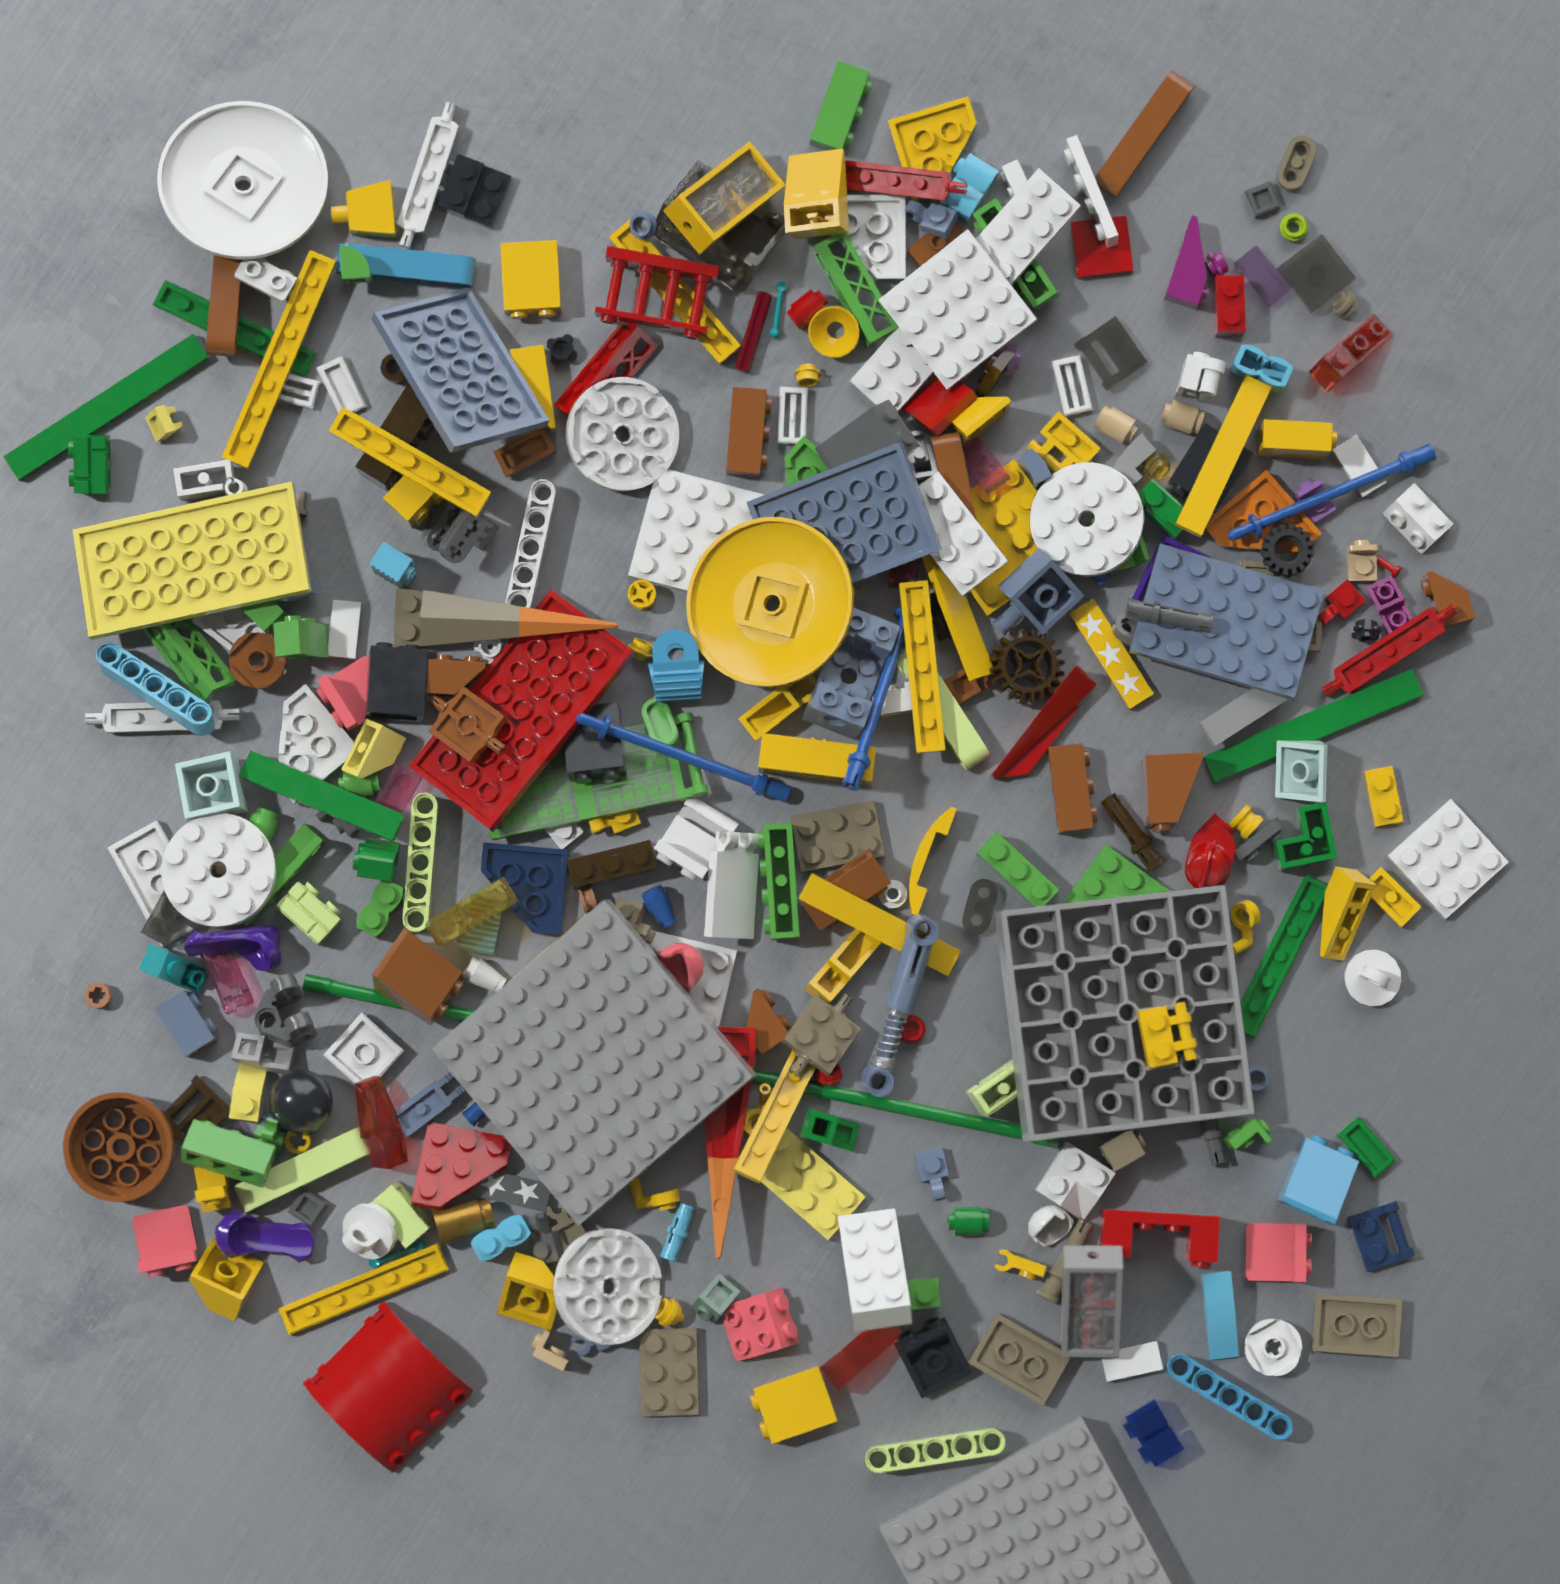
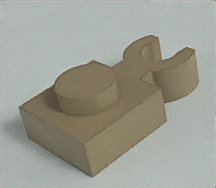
(566, 1227)

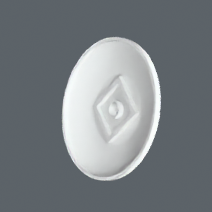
(235, 145)

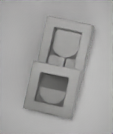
(262, 1054)

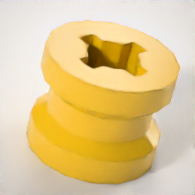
(639, 590)
(1246, 821)

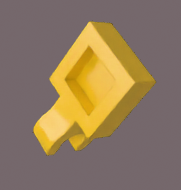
(618, 822)
(1027, 1268)

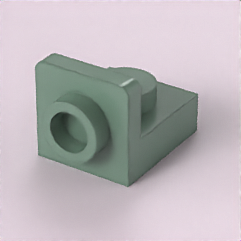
(715, 1299)

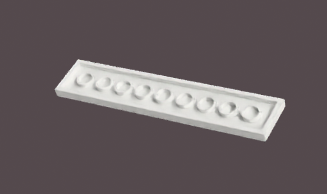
(1013, 244)

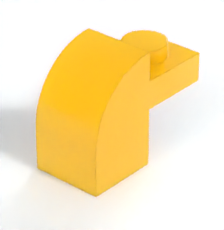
(212, 1190)

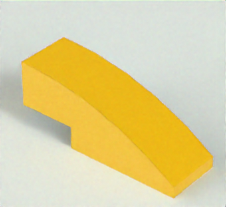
(777, 707)
(842, 966)

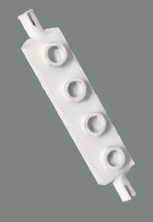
(428, 175)
(145, 718)

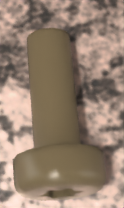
(301, 504)

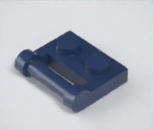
(1371, 1238)

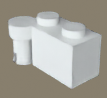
(1199, 376)
(207, 480)

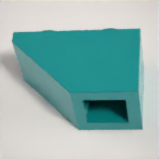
(174, 969)

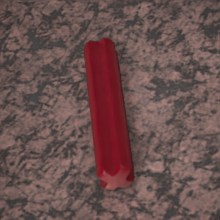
(753, 332)

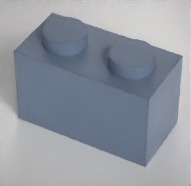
(187, 1023)

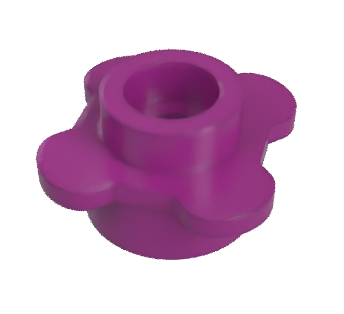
(1216, 264)

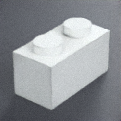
(1013, 176)

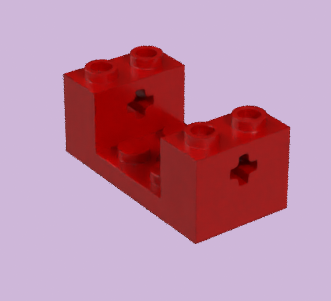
(1200, 1232)

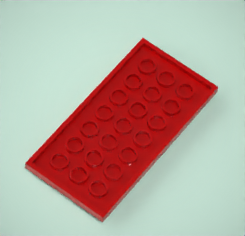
(540, 690)

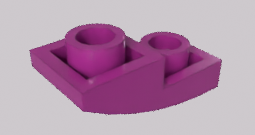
(1389, 604)

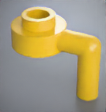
(1244, 916)
(754, 1114)
(664, 1200)

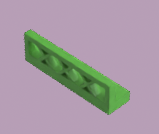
(845, 293)
(188, 667)
(290, 862)

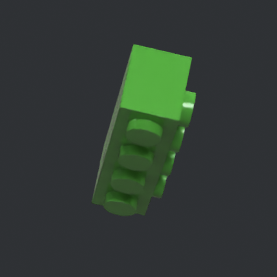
(1034, 281)
(781, 881)

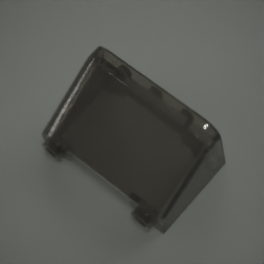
(738, 252)

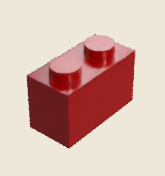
(1229, 306)

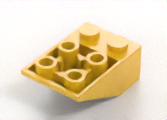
(816, 195)

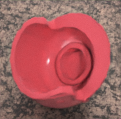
(683, 963)

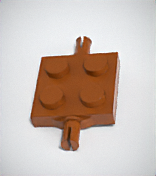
(468, 725)

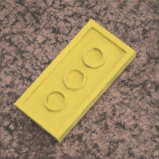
(810, 1185)

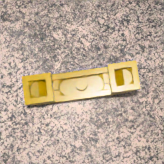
(940, 827)

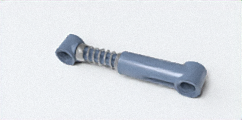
(900, 1001)

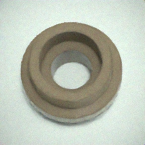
(1344, 304)

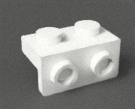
(266, 278)
(1417, 518)

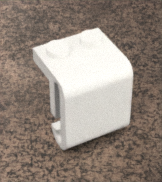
(692, 838)

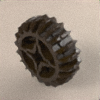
(1018, 656)

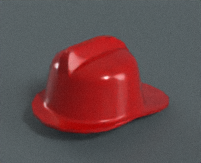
(1210, 857)

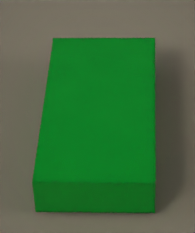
(1366, 1147)

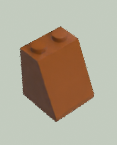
(1167, 786)
(417, 978)

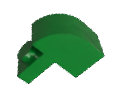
(829, 1130)

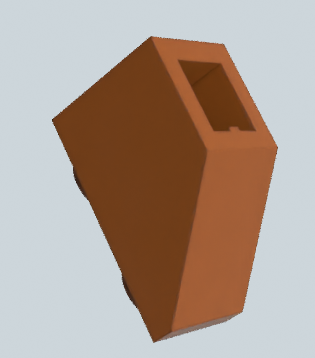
(1443, 593)
(449, 676)
(769, 1027)

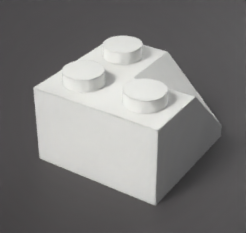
(1074, 1181)

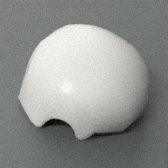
(1049, 1225)

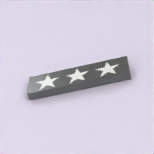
(514, 1191)

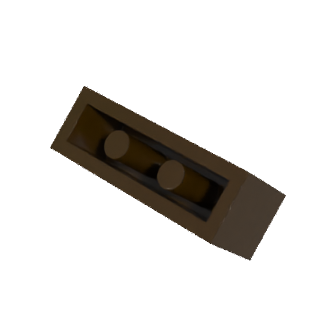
(612, 864)

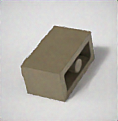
(1122, 1149)

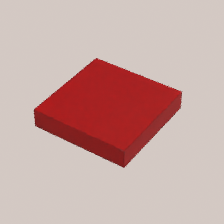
(1093, 256)
(938, 407)

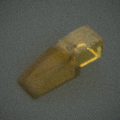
(471, 912)

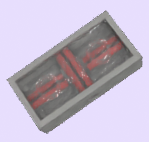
(1091, 1301)

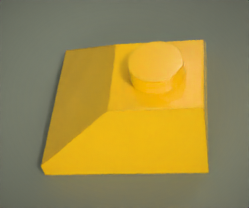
(979, 416)
(224, 1281)
(529, 1292)

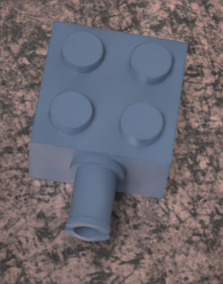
(1037, 593)

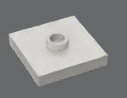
(363, 1050)

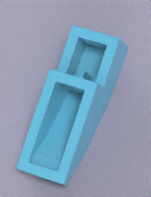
(1220, 1315)

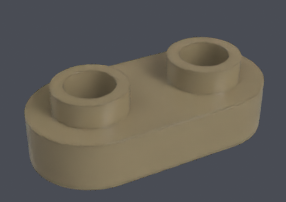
(1296, 164)

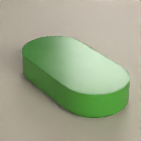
(660, 722)

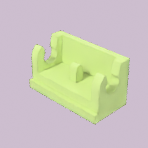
(409, 1220)

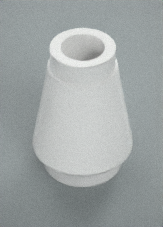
(483, 975)

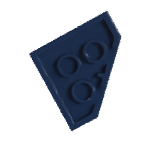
(535, 878)

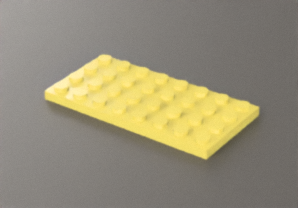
(191, 560)

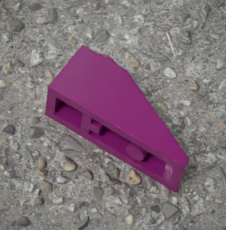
(1189, 273)

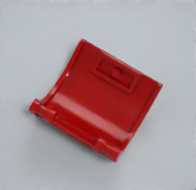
(387, 1389)

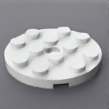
(593, 438)
(1094, 490)
(248, 874)
(580, 1289)

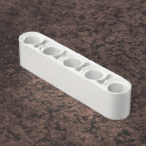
(535, 535)

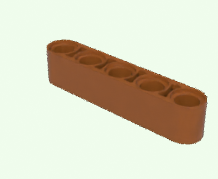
(1144, 133)
(223, 308)
(952, 466)

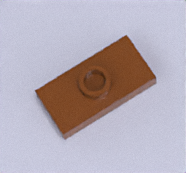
(931, 244)

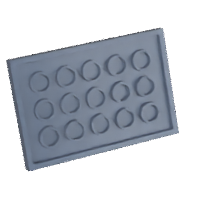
(460, 370)
(864, 508)
(1257, 625)

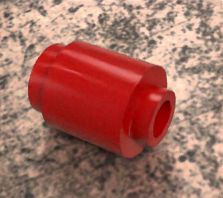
(806, 307)

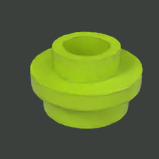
(1296, 219)

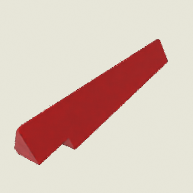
(1046, 725)

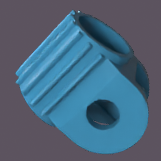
(676, 678)

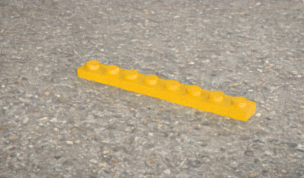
(279, 359)

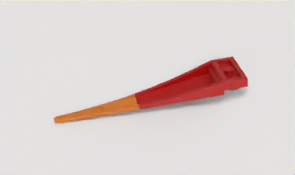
(725, 1133)

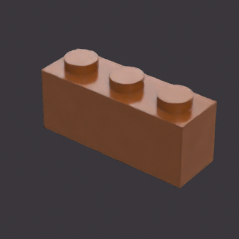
(748, 432)
(1071, 788)
(859, 877)

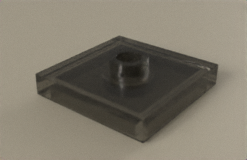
(1316, 273)

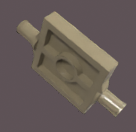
(821, 1035)

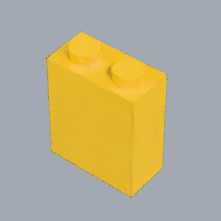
(531, 278)
(1296, 439)
(793, 1405)

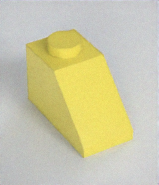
(373, 750)
(248, 1094)

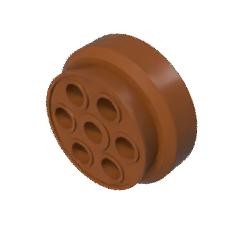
(81, 1157)

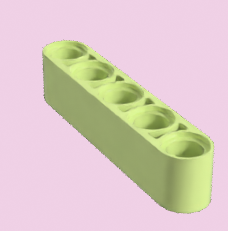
(956, 726)
(417, 849)
(304, 1169)
(949, 1451)

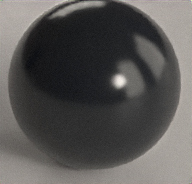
(301, 1101)

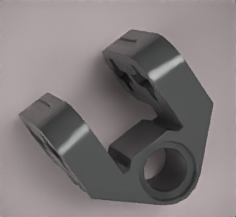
(460, 531)
(298, 1027)

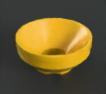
(827, 344)

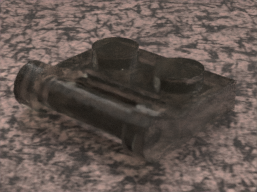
(1118, 348)

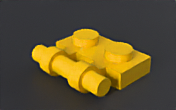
(1067, 440)
(1158, 1037)

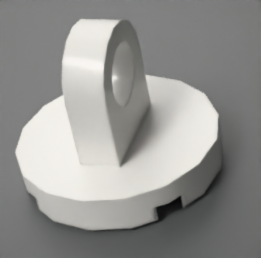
(1372, 978)
(369, 1231)

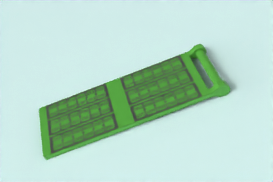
(649, 782)

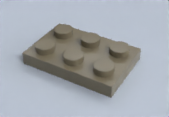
(836, 835)
(1357, 1325)
(1019, 1359)
(669, 1372)

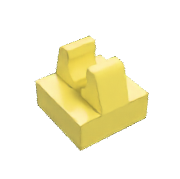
(161, 423)

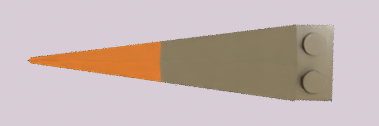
(444, 619)

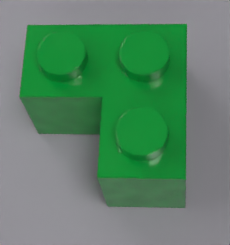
(1314, 843)

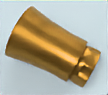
(462, 1220)

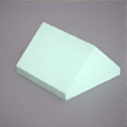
(1301, 770)

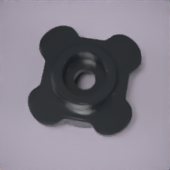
(554, 346)
(1366, 630)

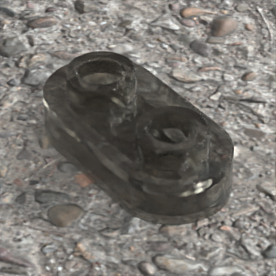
(979, 906)

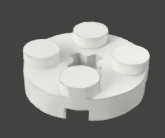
(1266, 1362)

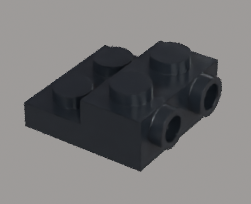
(472, 191)
(932, 1356)

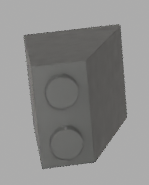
(868, 433)

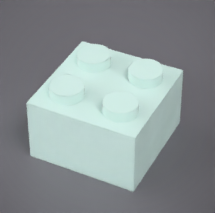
(211, 786)

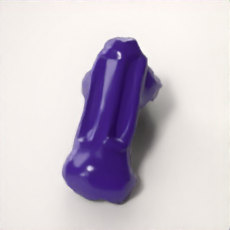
(255, 944)
(243, 1234)

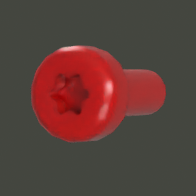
(1394, 570)

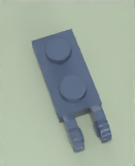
(426, 1105)

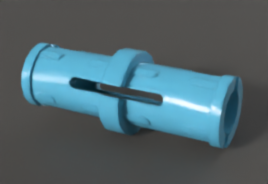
(677, 1232)

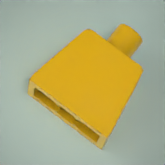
(369, 211)

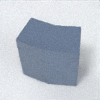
(1034, 468)

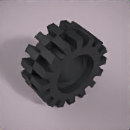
(1304, 546)

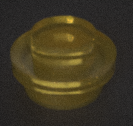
(1157, 466)

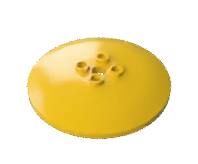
(731, 595)

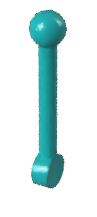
(781, 287)
(375, 1263)

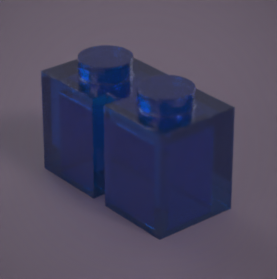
(1152, 1432)

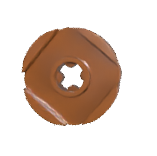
(241, 659)

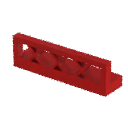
(606, 360)

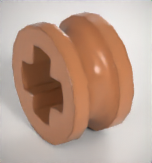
(587, 898)
(93, 988)

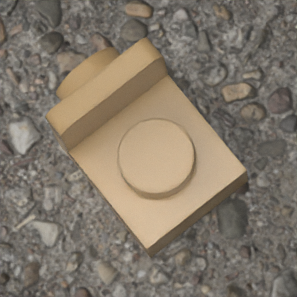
(1362, 561)
(553, 1355)

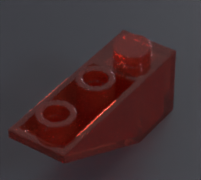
(1350, 352)

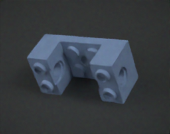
(863, 652)

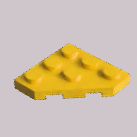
(933, 135)

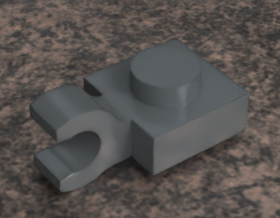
(545, 1243)

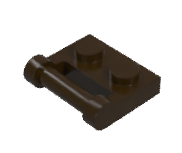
(209, 1109)

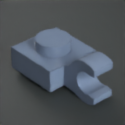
(936, 220)
(932, 1168)

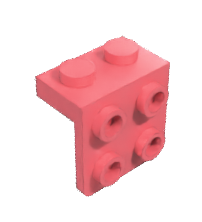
(347, 694)
(165, 1240)
(1277, 1252)
(759, 1324)

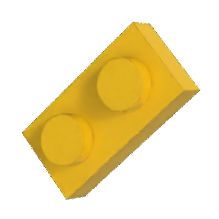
(1383, 796)
(1393, 898)

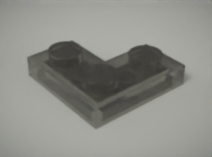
(165, 920)

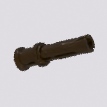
(1140, 843)

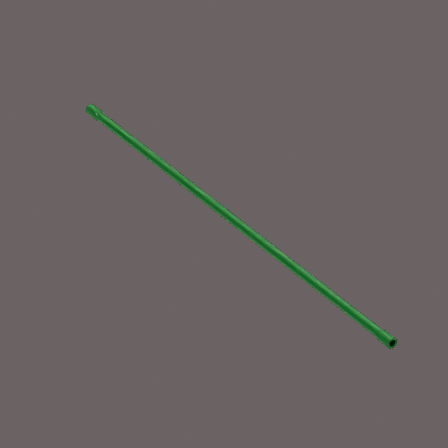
(330, 987)

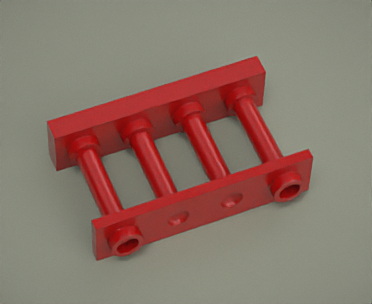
(674, 270)

